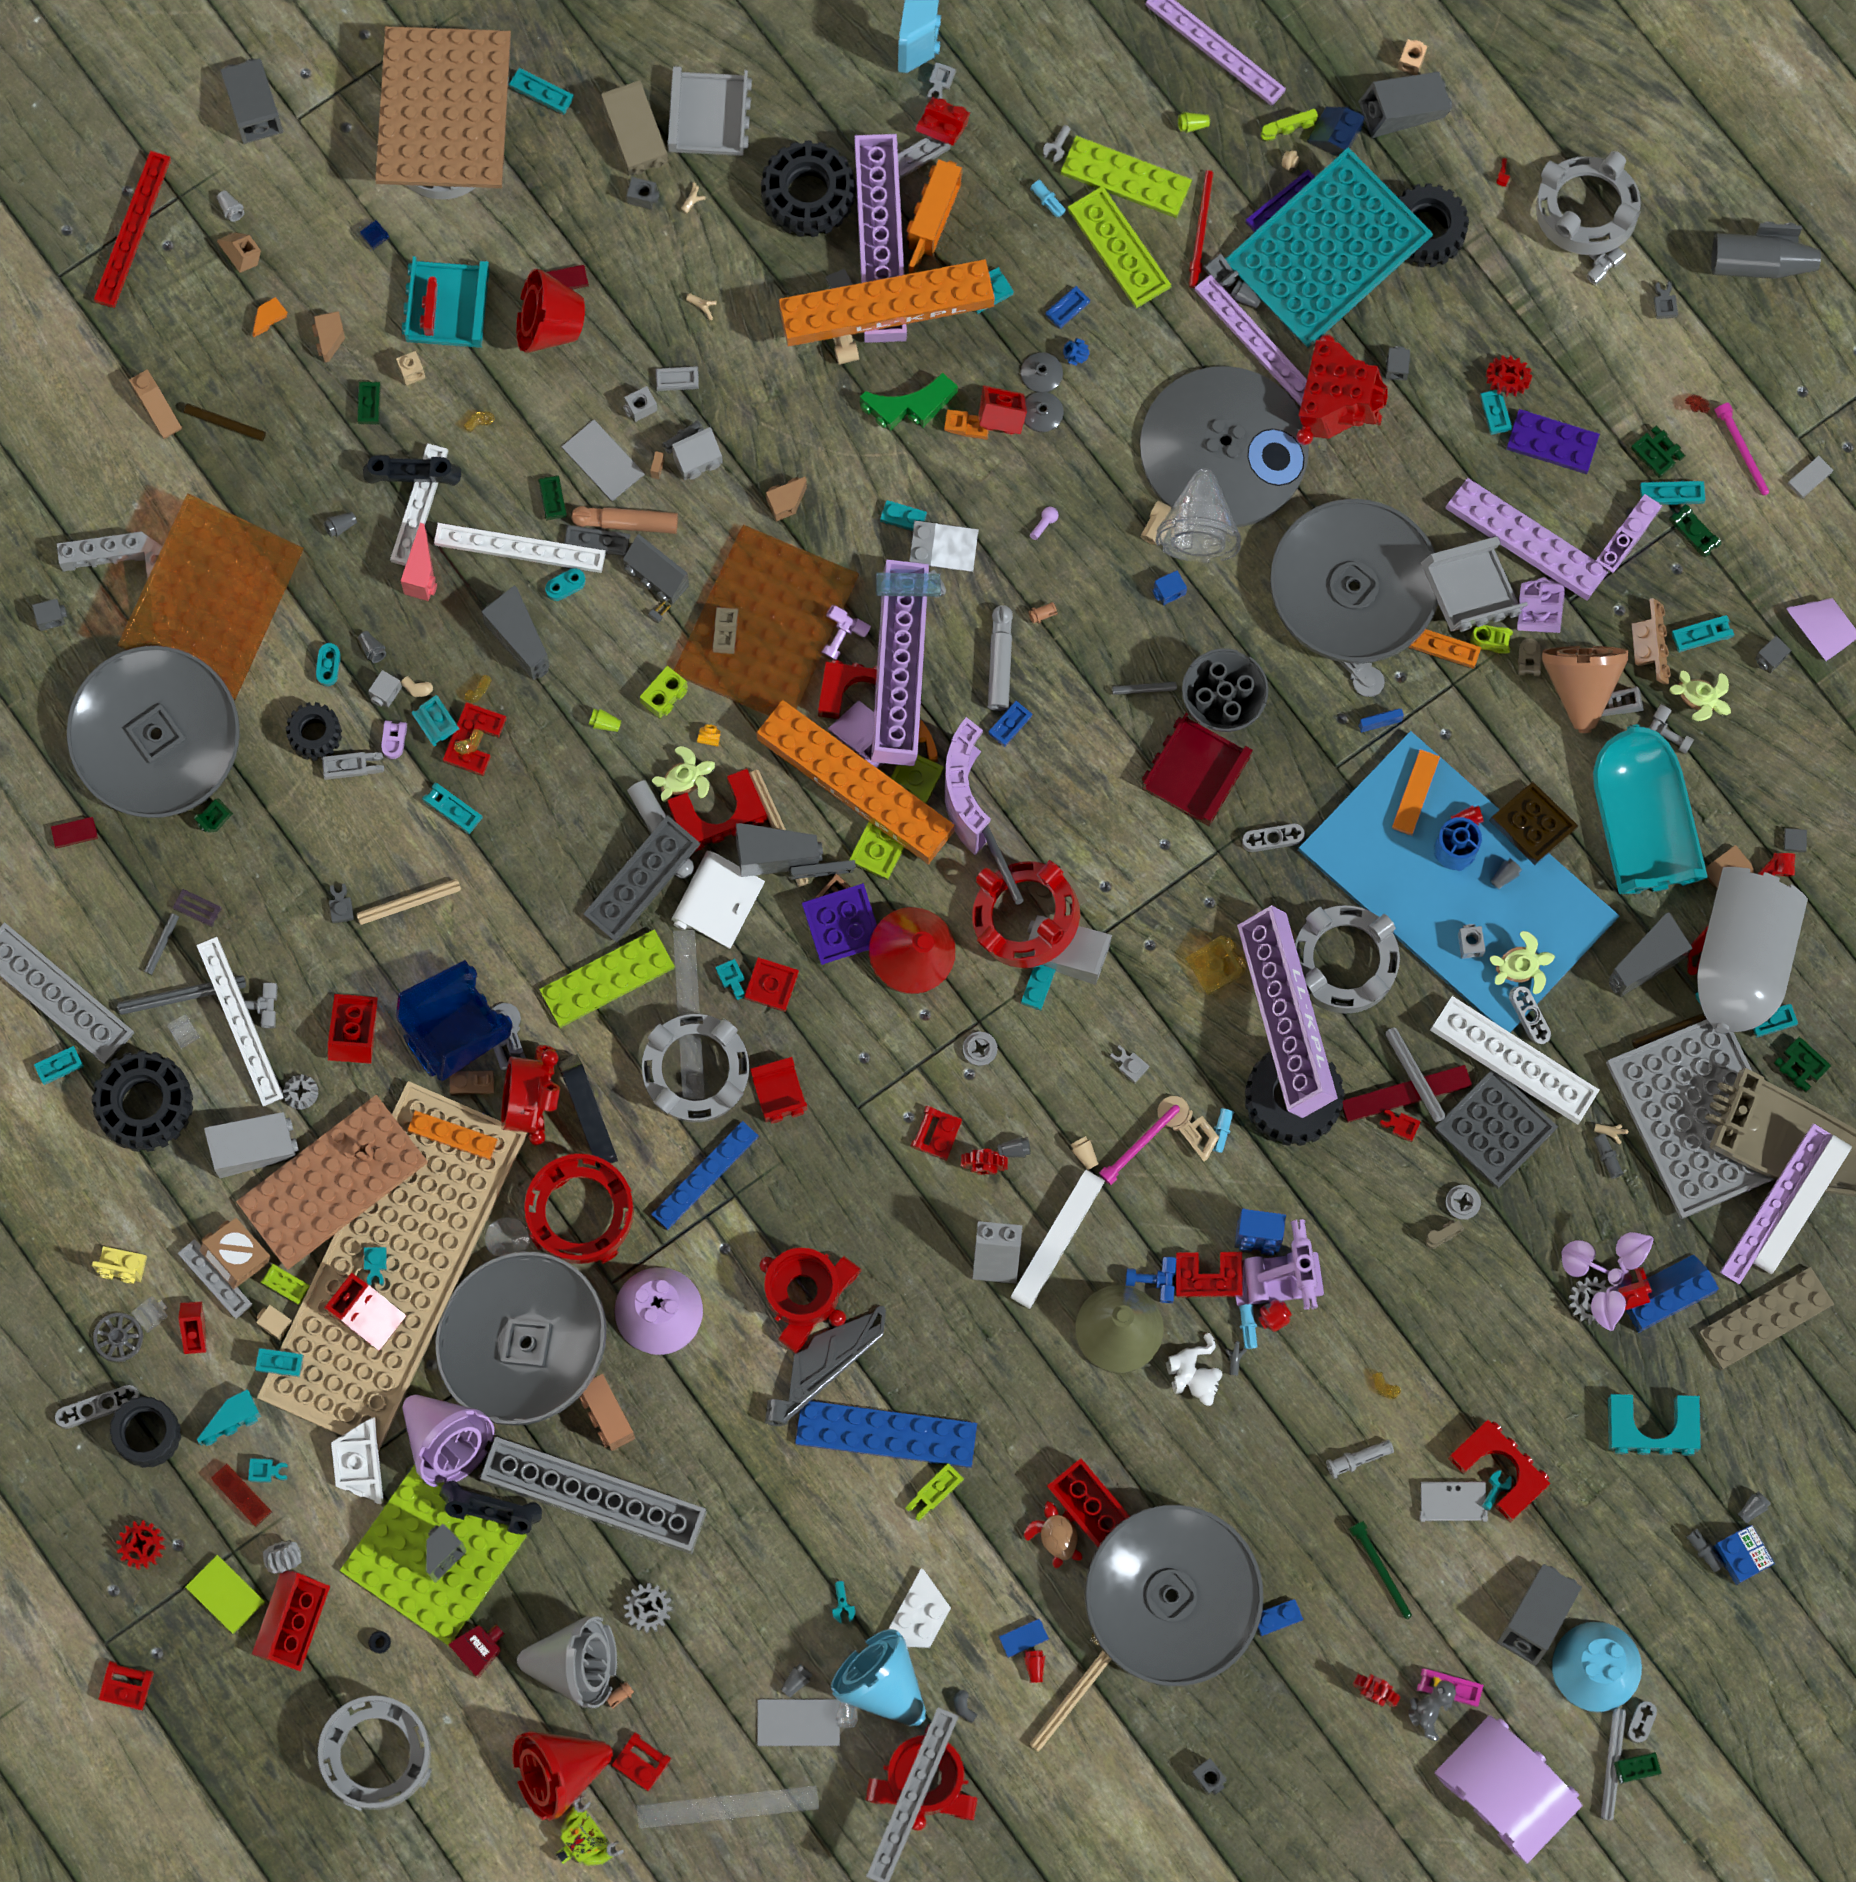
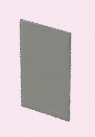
(603, 460)
(798, 1722)

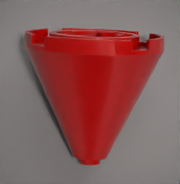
(912, 950)
(556, 1769)

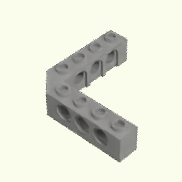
(108, 549)

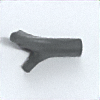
(1235, 1358)

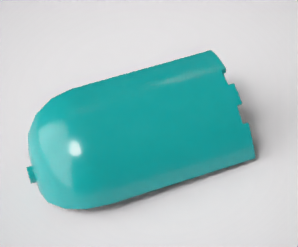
(1646, 813)

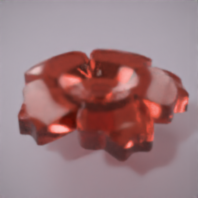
(1697, 403)

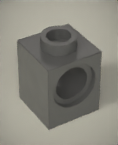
(640, 185)
(1397, 363)
(49, 614)
(1772, 654)
(1206, 1767)

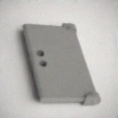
(1453, 1501)

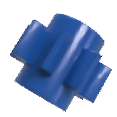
(1076, 351)

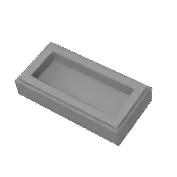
(677, 378)
(1810, 477)

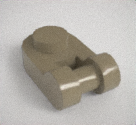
(1529, 651)
(1450, 1230)

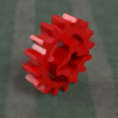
(1508, 375)
(984, 1162)
(127, 1548)
(1376, 1690)

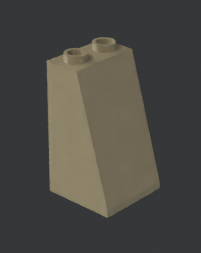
(634, 128)

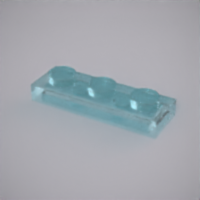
(908, 584)

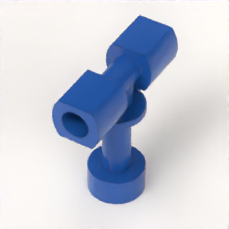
(1162, 1279)

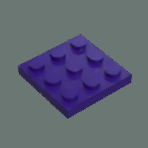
(840, 923)

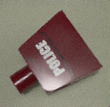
(477, 1648)

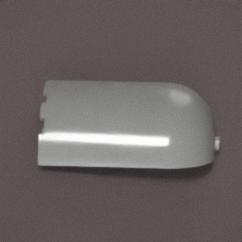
(1748, 949)

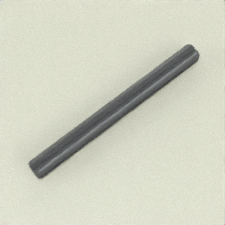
(171, 997)

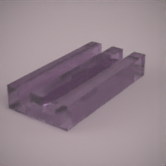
(213, 916)

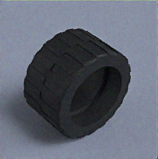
(131, 1409)

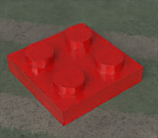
(771, 984)

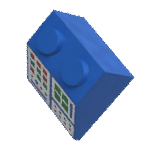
(1743, 1554)

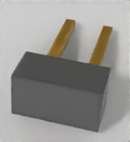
(655, 615)

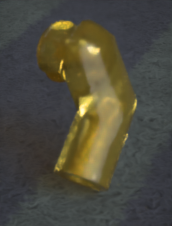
(479, 418)
(474, 696)

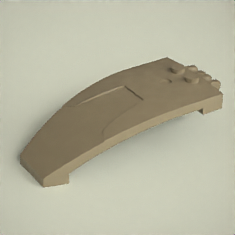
(1766, 1125)

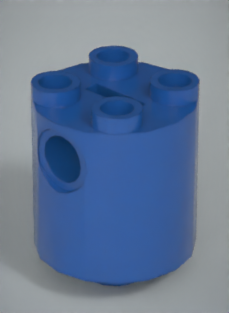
(1458, 843)

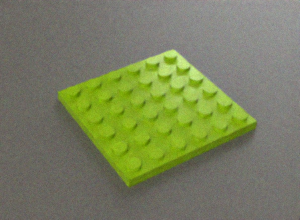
(394, 1555)

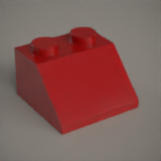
(1002, 410)

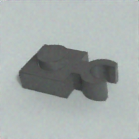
(1665, 304)
(341, 907)

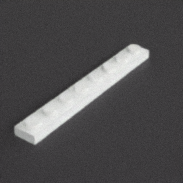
(519, 548)
(240, 1021)

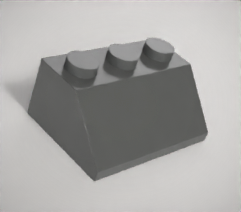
(655, 570)
(442, 1551)

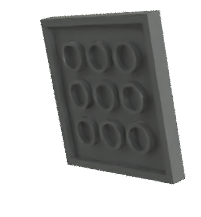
(1496, 1128)

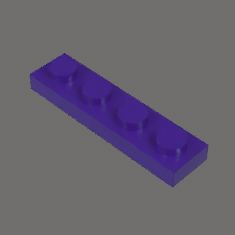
(1263, 214)

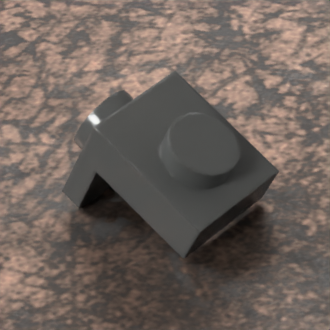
(1221, 271)

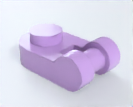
(391, 745)

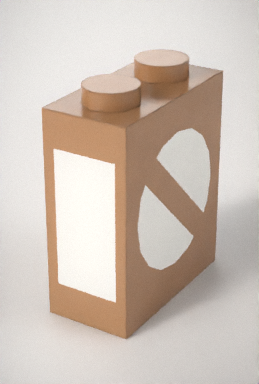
(234, 1252)

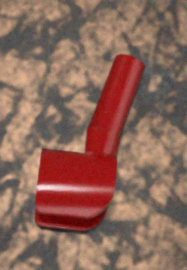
(1502, 177)

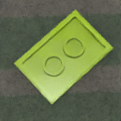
(225, 1594)

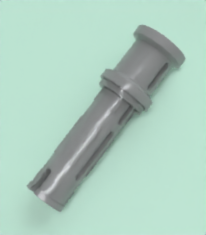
(1351, 1461)

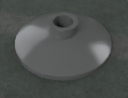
(1040, 381)
(1046, 420)

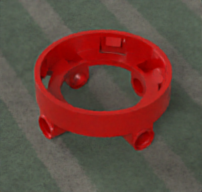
(1053, 934)
(556, 1175)

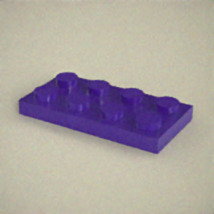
(1553, 441)

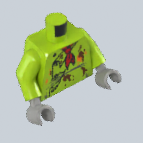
(584, 1838)

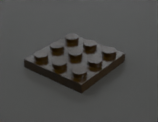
(1533, 823)

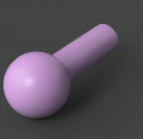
(1049, 515)

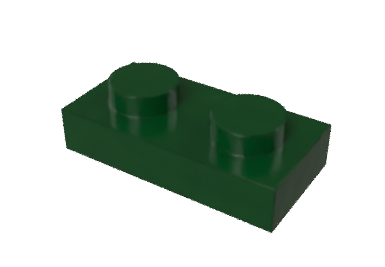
(369, 403)

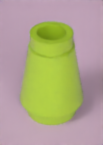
(1191, 121)
(604, 721)

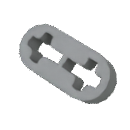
(1636, 1720)

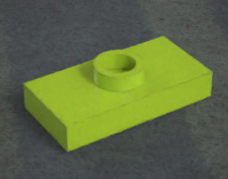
(285, 1284)

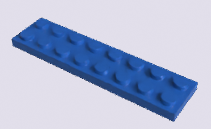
(886, 1434)

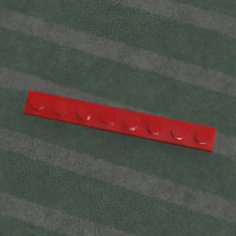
(132, 229)

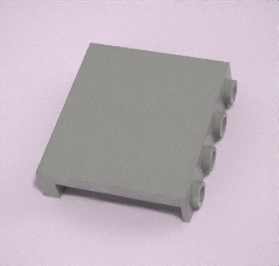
(709, 113)
(1471, 585)

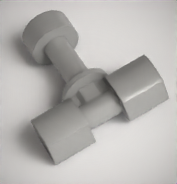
(1603, 264)
(1661, 727)
(265, 1005)

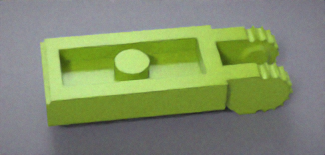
(1288, 124)
(936, 1490)

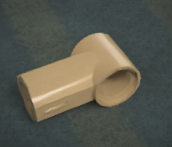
(845, 349)
(1156, 517)

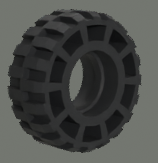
(805, 160)
(132, 1071)
(1278, 1123)

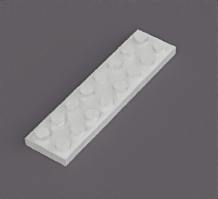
(1515, 1060)

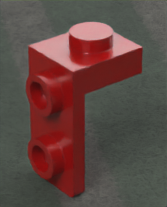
(1636, 1293)

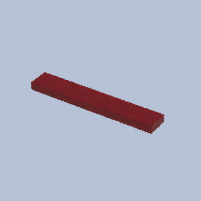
(1404, 1094)

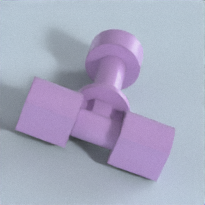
(846, 626)

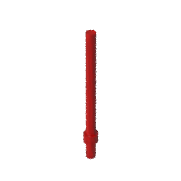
(1196, 265)

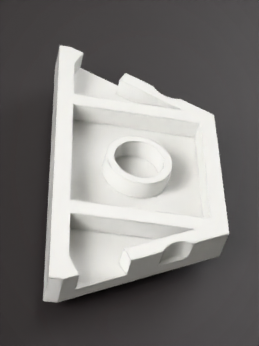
(358, 1462)
(921, 1613)

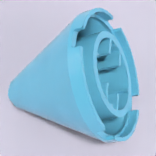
(881, 1680)

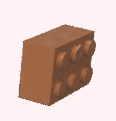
(606, 1414)

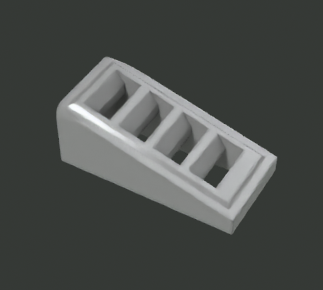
(1628, 708)

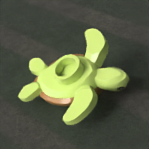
(1702, 695)
(685, 776)
(1523, 963)

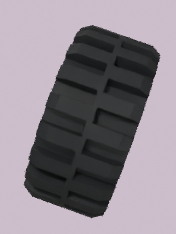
(1450, 210)

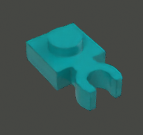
(375, 1261)
(263, 1470)

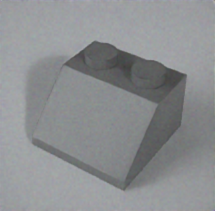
(697, 454)

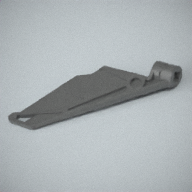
(823, 1361)

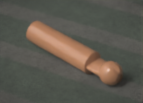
(626, 519)

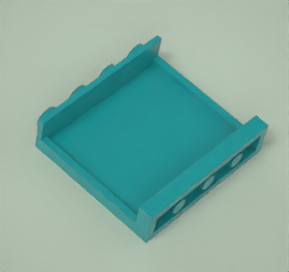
(458, 305)

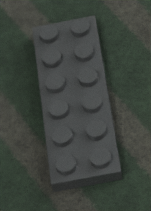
(642, 878)

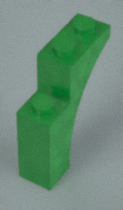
(919, 406)

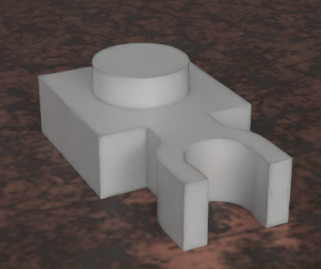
(941, 78)
(1132, 1066)

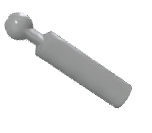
(1000, 659)
(653, 816)

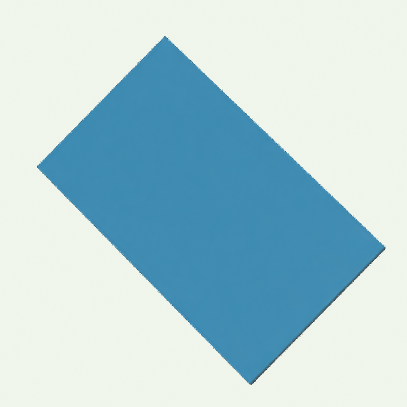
(1431, 903)

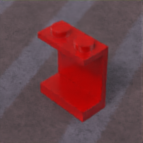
(778, 1090)

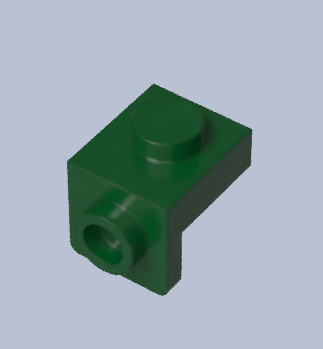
(213, 817)

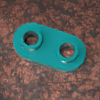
(566, 585)
(328, 666)

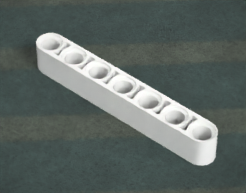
(1802, 1204)
(1057, 1239)

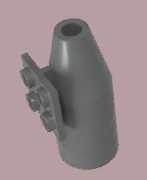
(1768, 254)

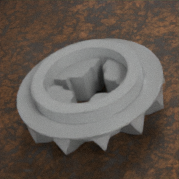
(982, 1039)
(307, 1098)
(1472, 1197)

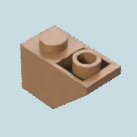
(240, 250)
(330, 334)
(786, 499)

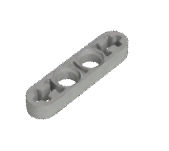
(96, 1403)

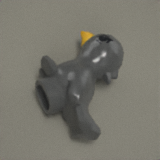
(1427, 1709)

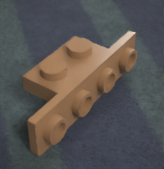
(1650, 642)

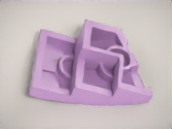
(1544, 606)
(1824, 626)

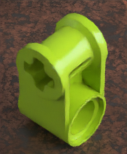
(1496, 638)

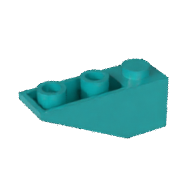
(233, 1414)

